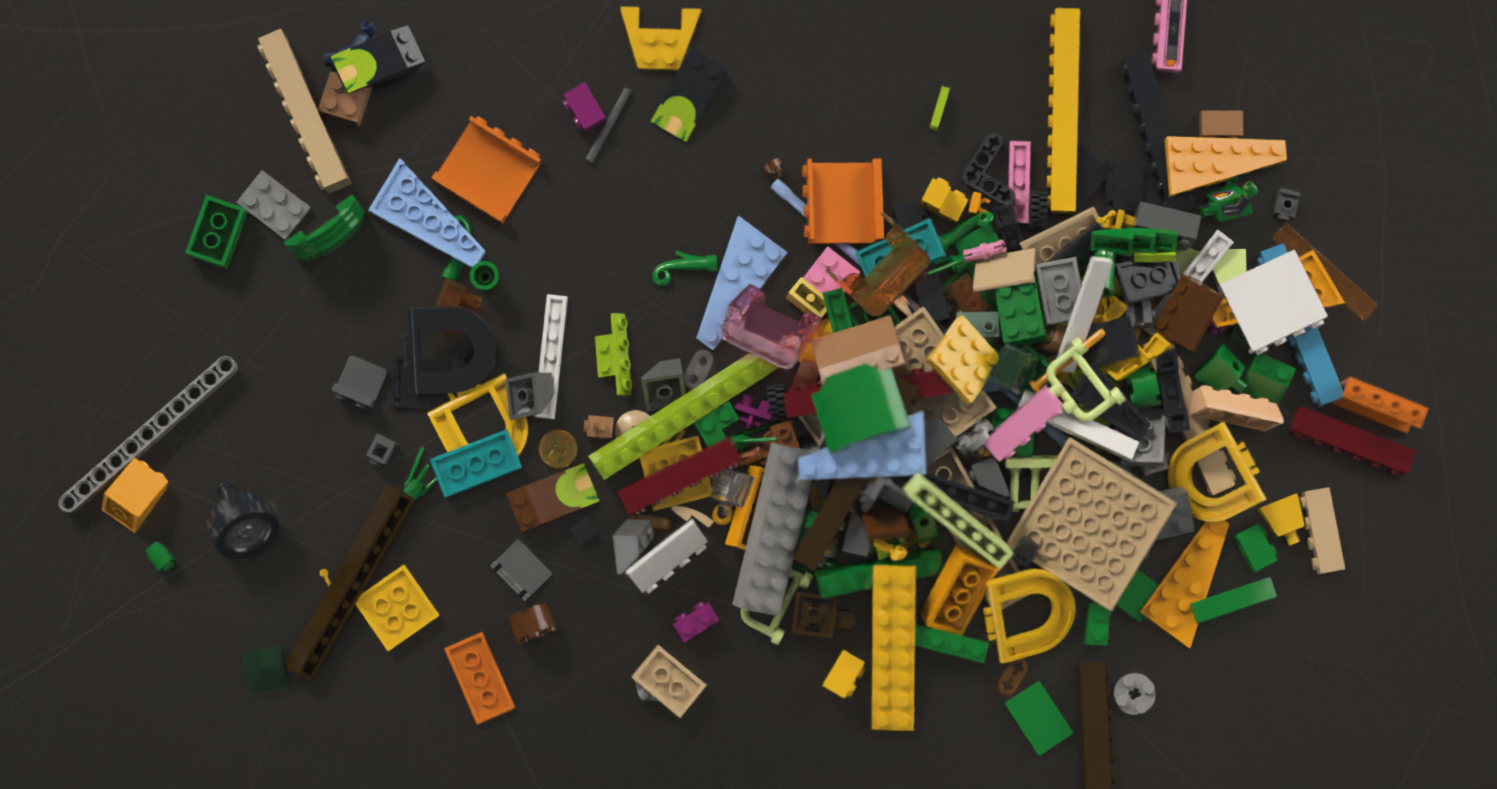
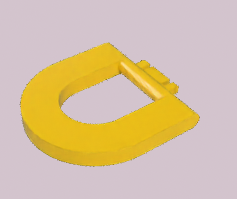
(449, 430)
(1200, 446)
(1036, 640)

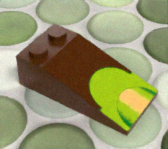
(552, 498)

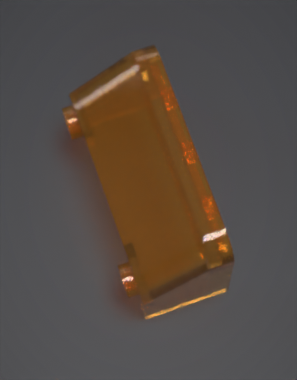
(890, 276)

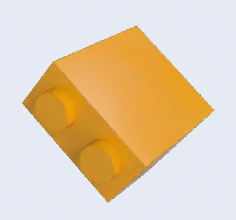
(134, 494)

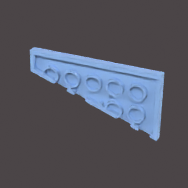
(414, 209)
(747, 261)
(878, 456)

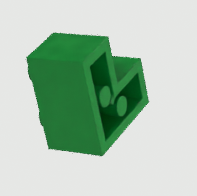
(712, 424)

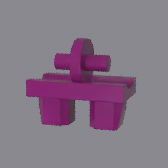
(744, 407)

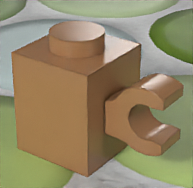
(1055, 336)
(599, 427)

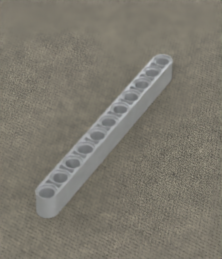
(138, 436)

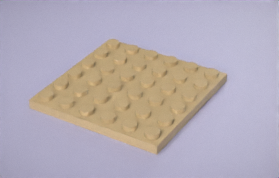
(1092, 523)

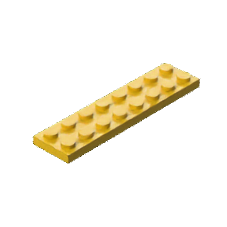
(893, 647)

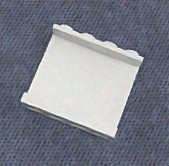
(1273, 302)

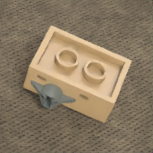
(667, 681)

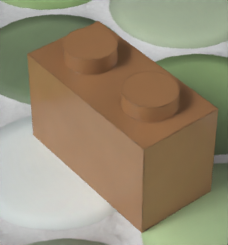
(1221, 124)

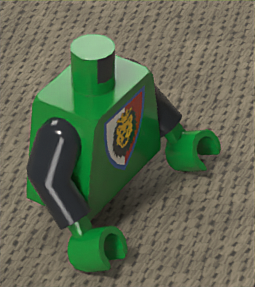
(1229, 201)

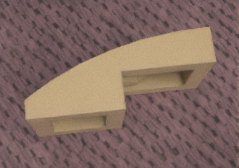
(686, 514)

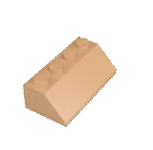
(1235, 409)

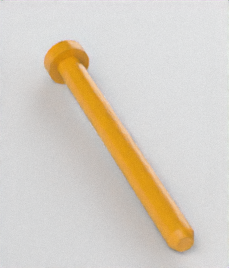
(1088, 343)

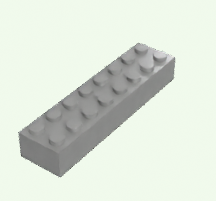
(773, 532)

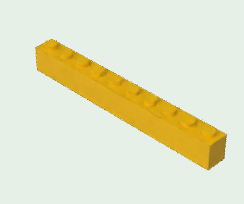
(1064, 111)

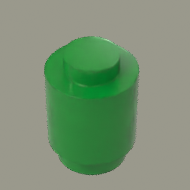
(160, 557)

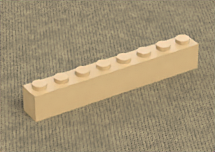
(1213, 466)

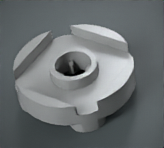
(974, 436)
(1141, 703)

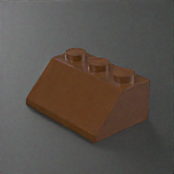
(1188, 312)

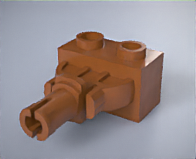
(785, 435)

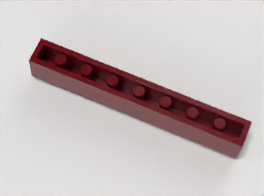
(930, 383)

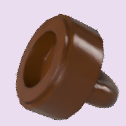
(769, 168)

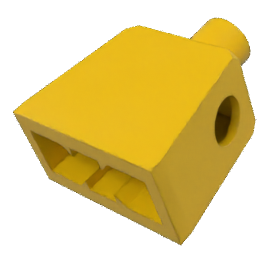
(1284, 518)

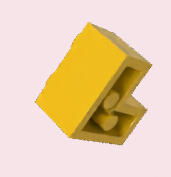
(942, 201)
(843, 674)

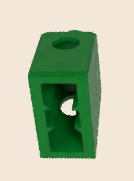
(1222, 371)
(926, 532)

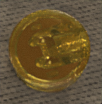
(558, 449)

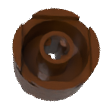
(532, 623)

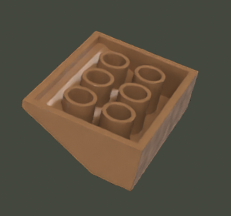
(866, 343)

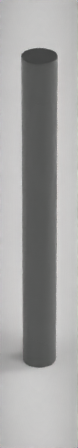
(608, 125)

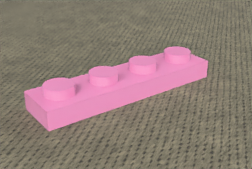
(1020, 178)

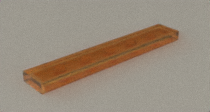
(1352, 295)

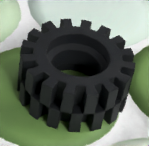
(1038, 209)
(777, 402)

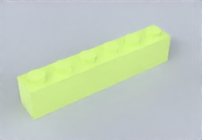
(958, 520)

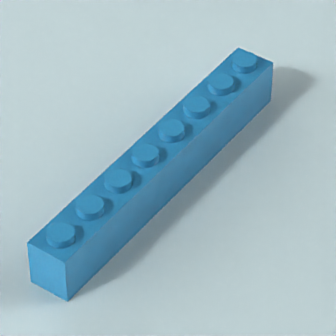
(1311, 352)

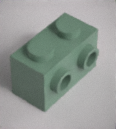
(984, 322)

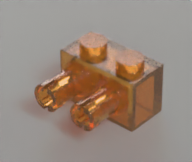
(454, 294)
(963, 296)

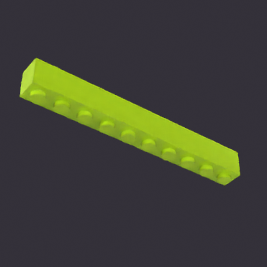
(680, 414)

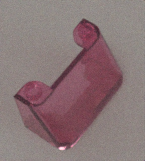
(766, 331)

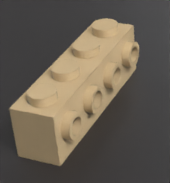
(1323, 531)

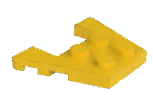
(659, 47)
(1154, 347)

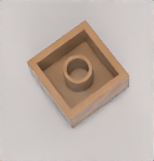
(343, 106)

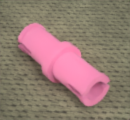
(984, 251)

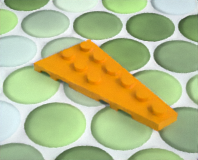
(1206, 161)
(1318, 277)
(1187, 583)

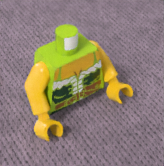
(897, 546)

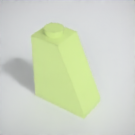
(1229, 266)

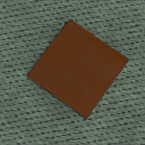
(884, 523)

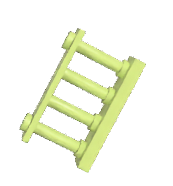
(1035, 465)

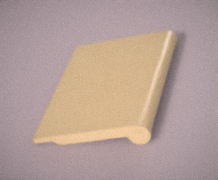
(1004, 270)

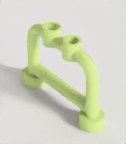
(1069, 404)
(773, 630)

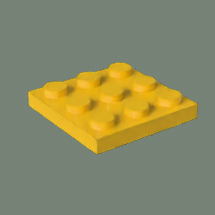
(964, 359)
(668, 454)
(396, 608)

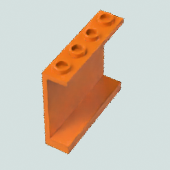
(488, 169)
(843, 202)
(1380, 406)

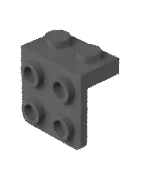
(360, 382)
(887, 491)

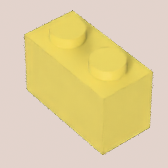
(807, 298)

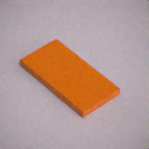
(479, 678)

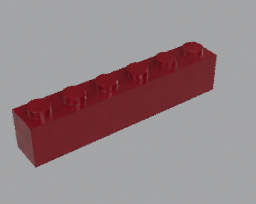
(1352, 440)
(679, 475)

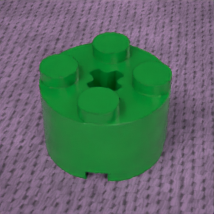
(1144, 388)

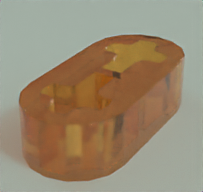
(656, 522)
(1016, 679)

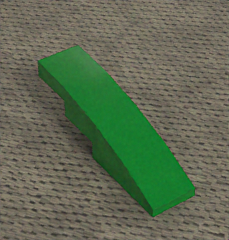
(1130, 240)
(1233, 600)

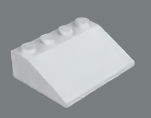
(667, 556)

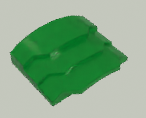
(331, 234)
(859, 406)

